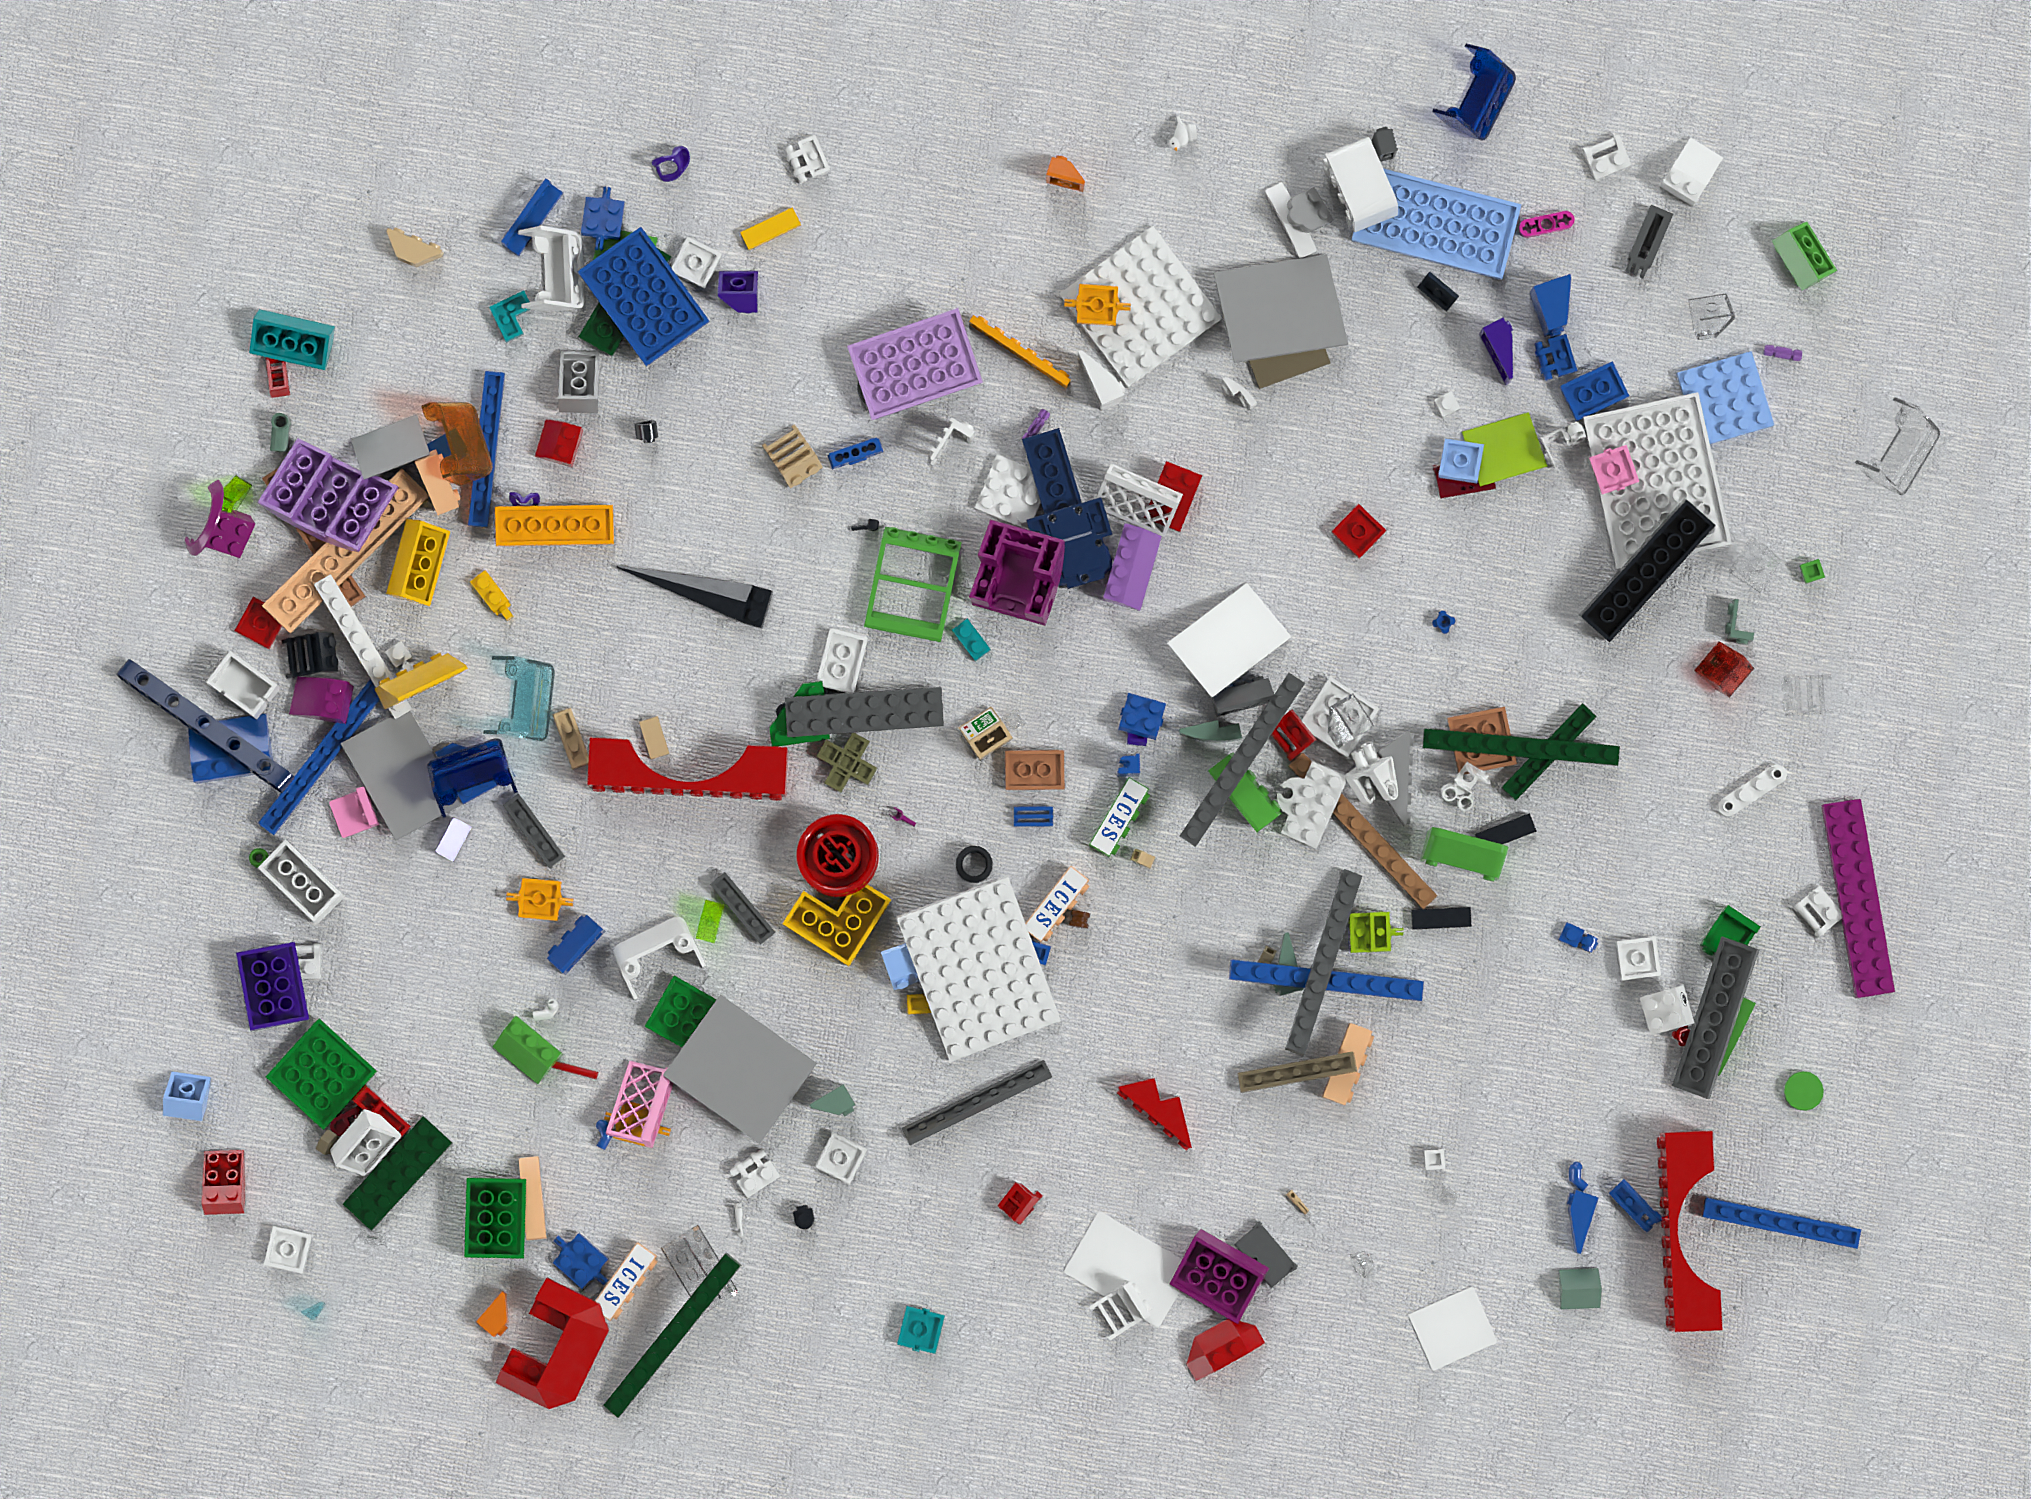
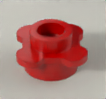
(1678, 1035)

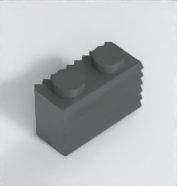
(1384, 144)

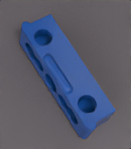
(855, 459)

